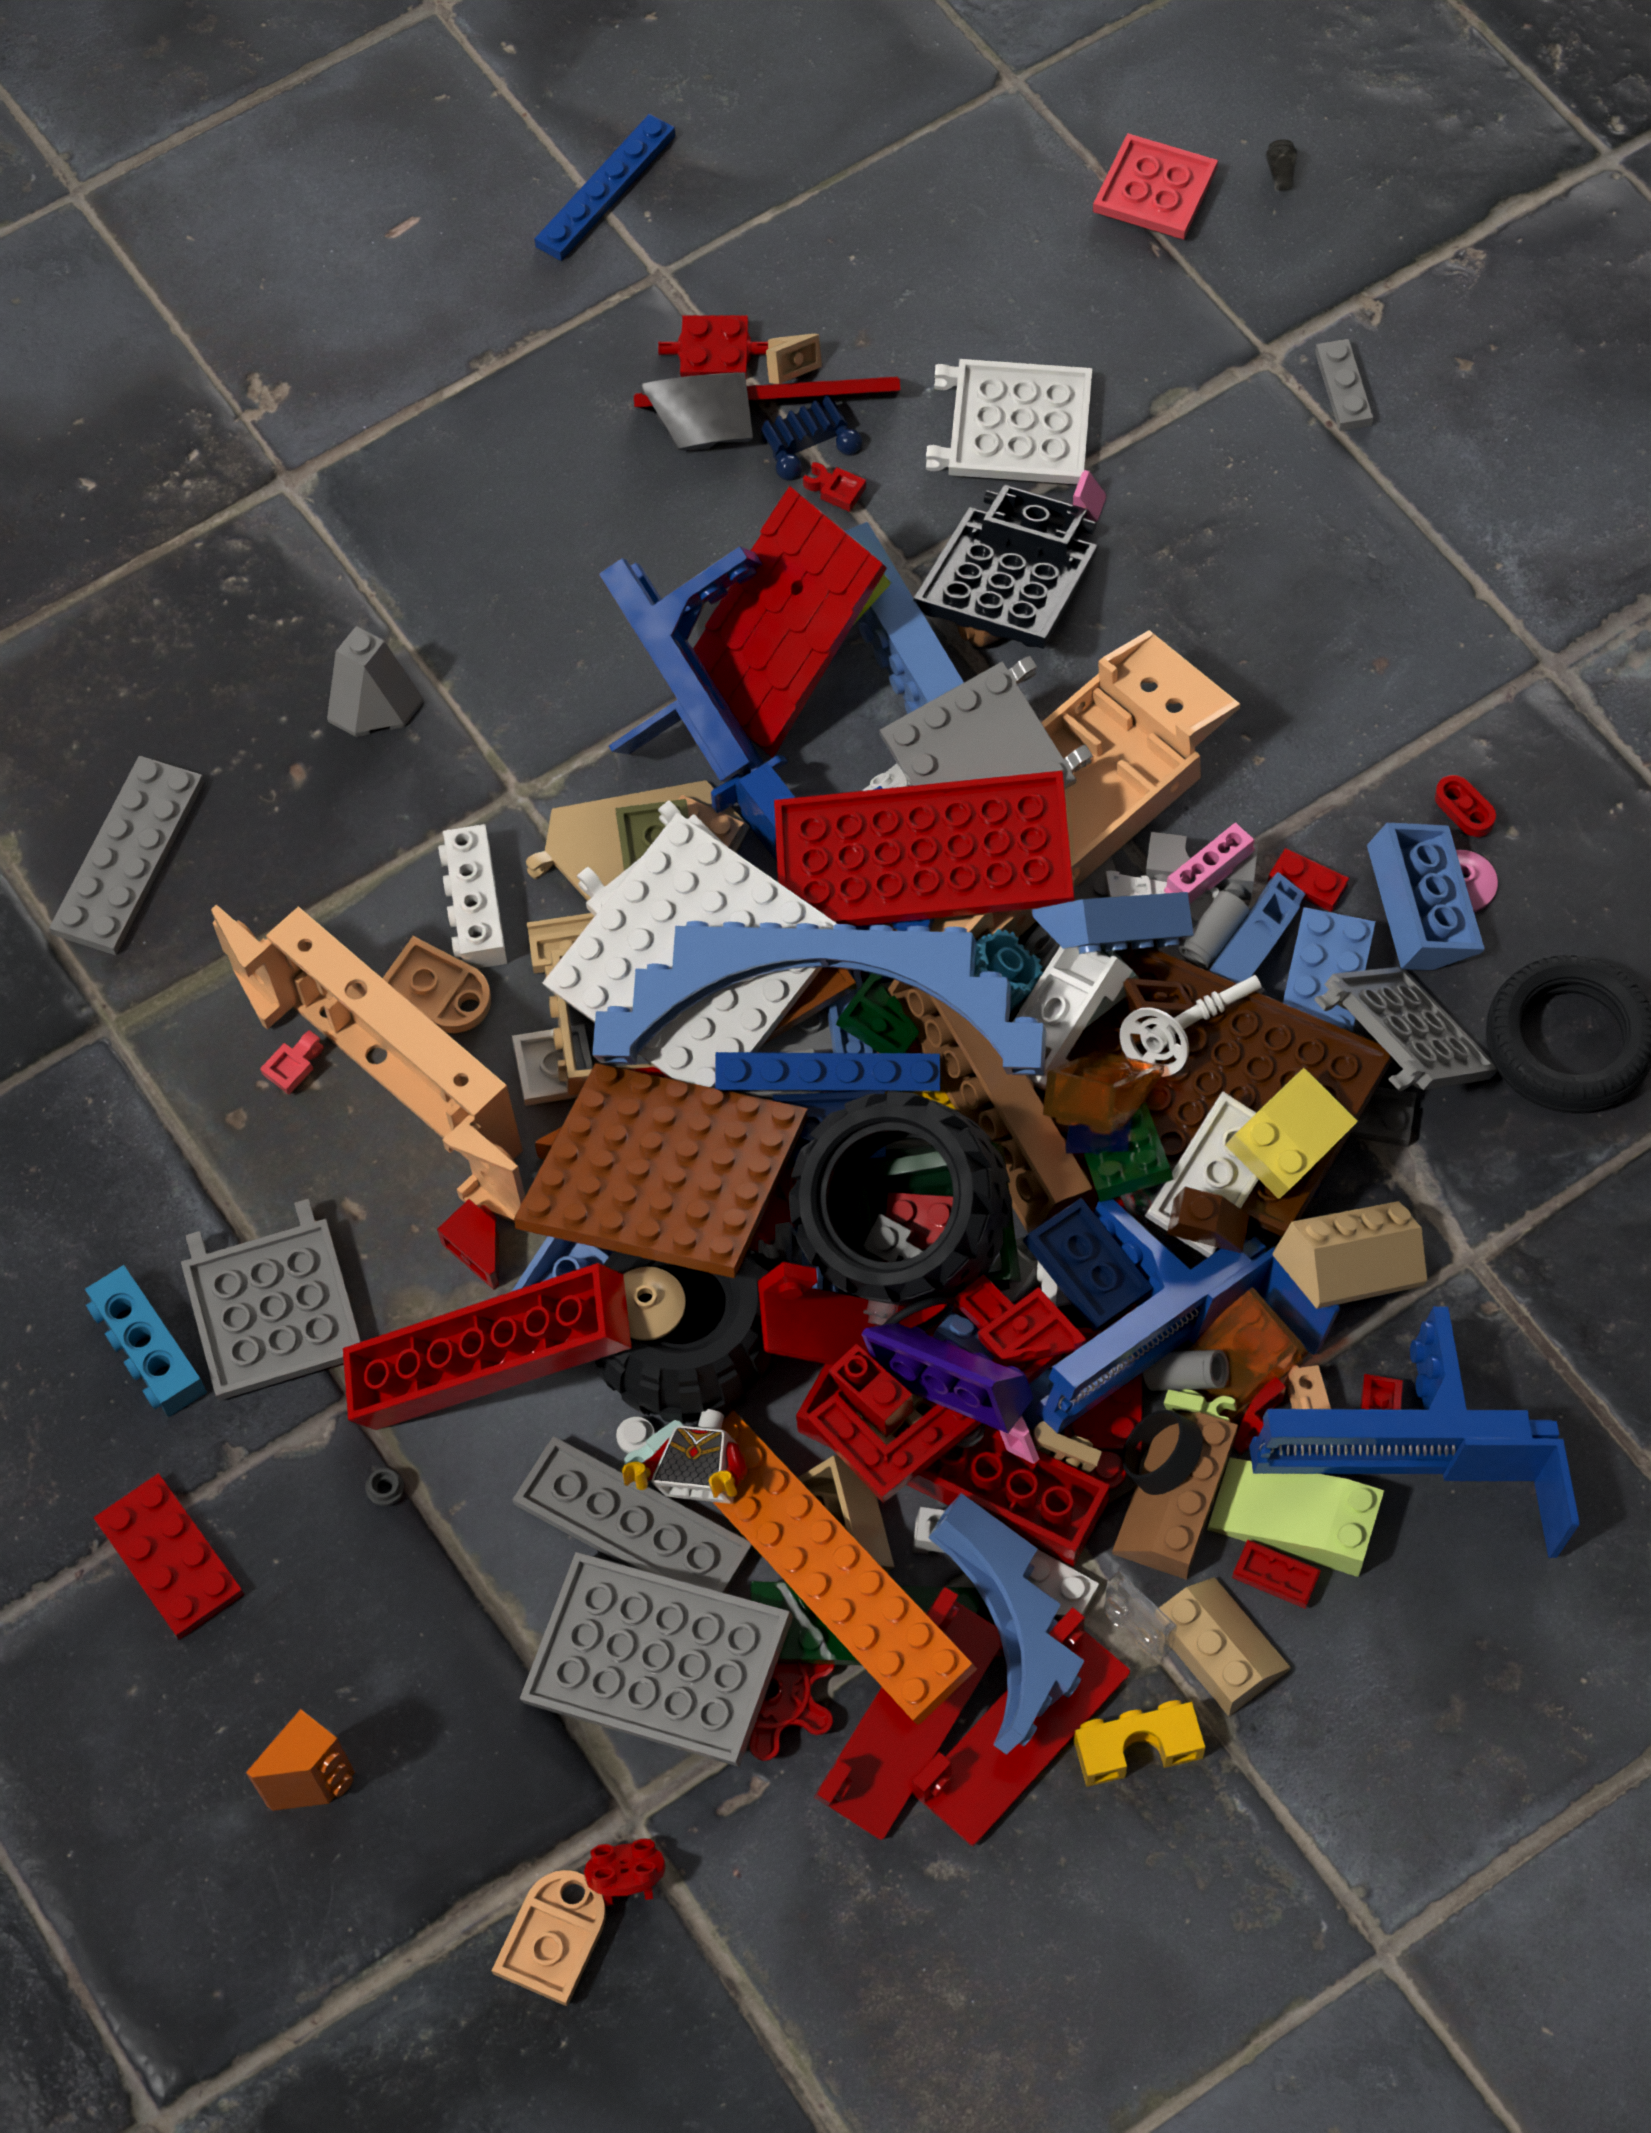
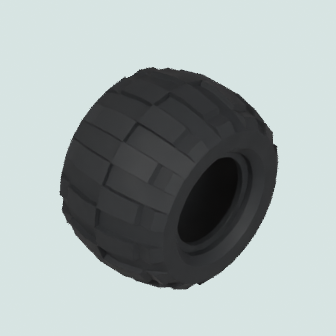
(698, 1375)

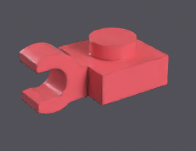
(291, 1065)

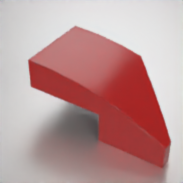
(1252, 1423)

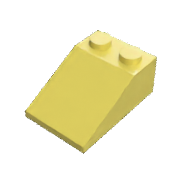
(1291, 1133)

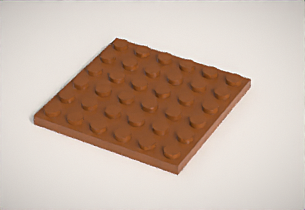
(662, 1170)

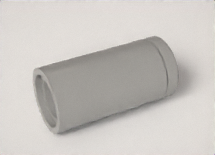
(1214, 930)
(1188, 1371)

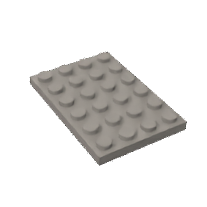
(657, 1658)

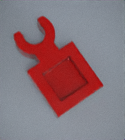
(838, 488)

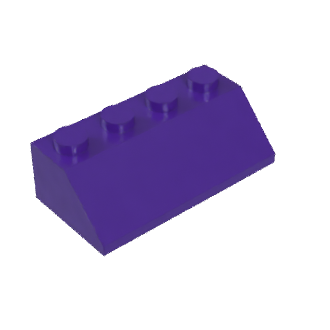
(950, 1375)

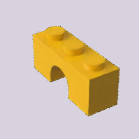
(1169, 1729)

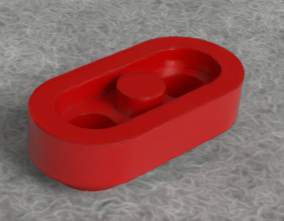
(1467, 807)

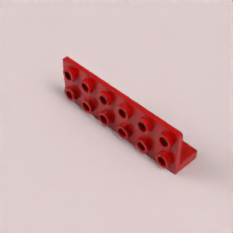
(814, 1321)
(888, 1748)
(979, 1781)

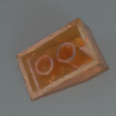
(1099, 1090)
(1255, 1346)

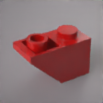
(872, 1390)

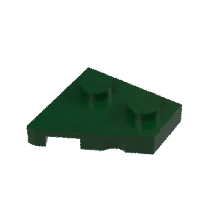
(878, 1019)

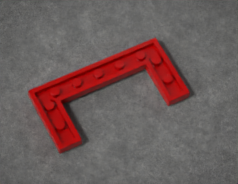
(894, 1465)

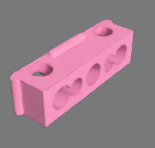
(1211, 863)

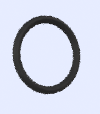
(920, 1305)

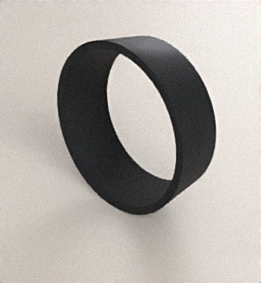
(1179, 1463)

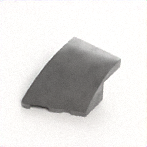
(702, 409)

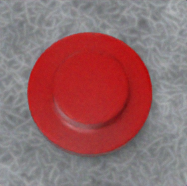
(1109, 1470)

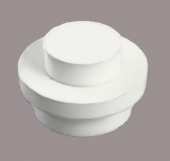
(633, 1433)

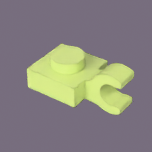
(1191, 1401)

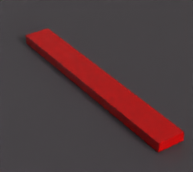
(808, 389)

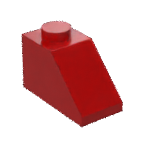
(474, 1240)

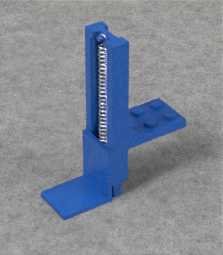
(1174, 1311)
(1428, 1441)

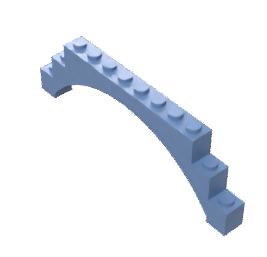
(717, 957)

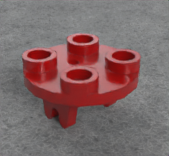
(624, 1869)

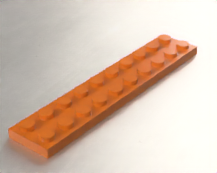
(842, 1581)

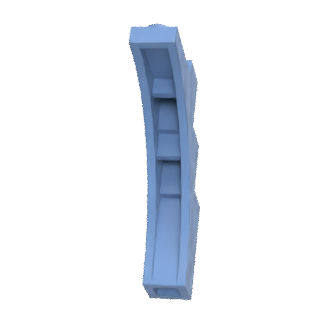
(999, 1568)

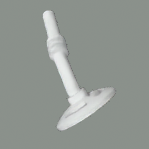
(1166, 1026)

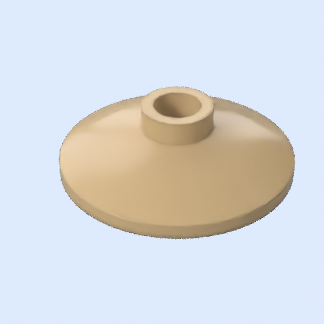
(660, 1314)

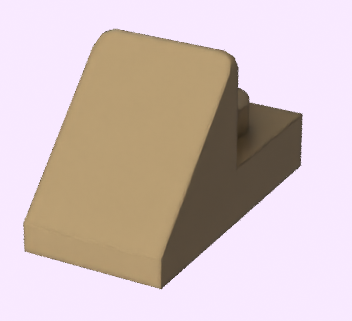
(792, 357)

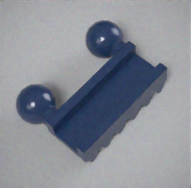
(806, 430)

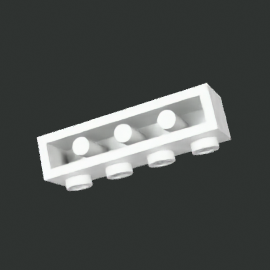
(474, 897)

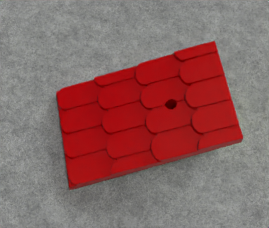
(789, 620)

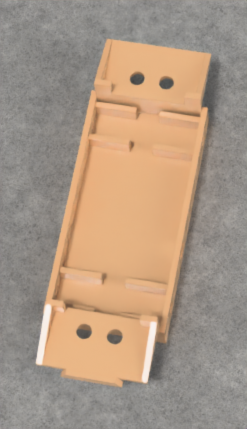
(1138, 759)
(423, 1067)

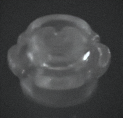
(880, 1312)

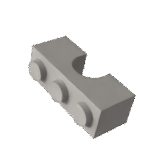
(1169, 853)

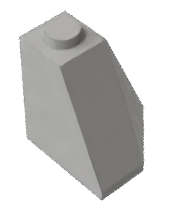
(370, 687)

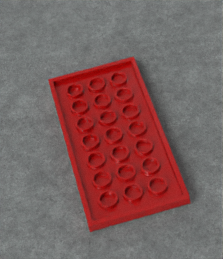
(928, 849)

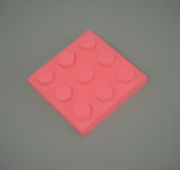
(1155, 186)

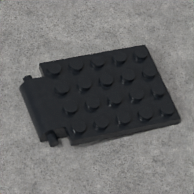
(1011, 566)

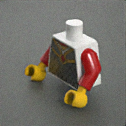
(693, 1463)

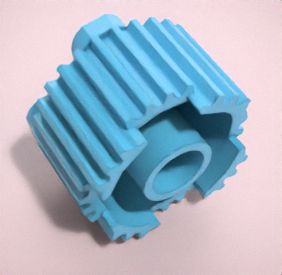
(1004, 955)

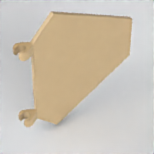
(589, 834)

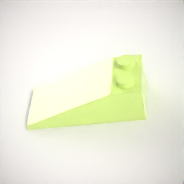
(1298, 1514)

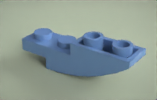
(1259, 930)

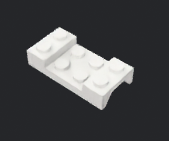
(1068, 998)

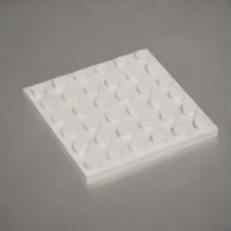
(679, 881)

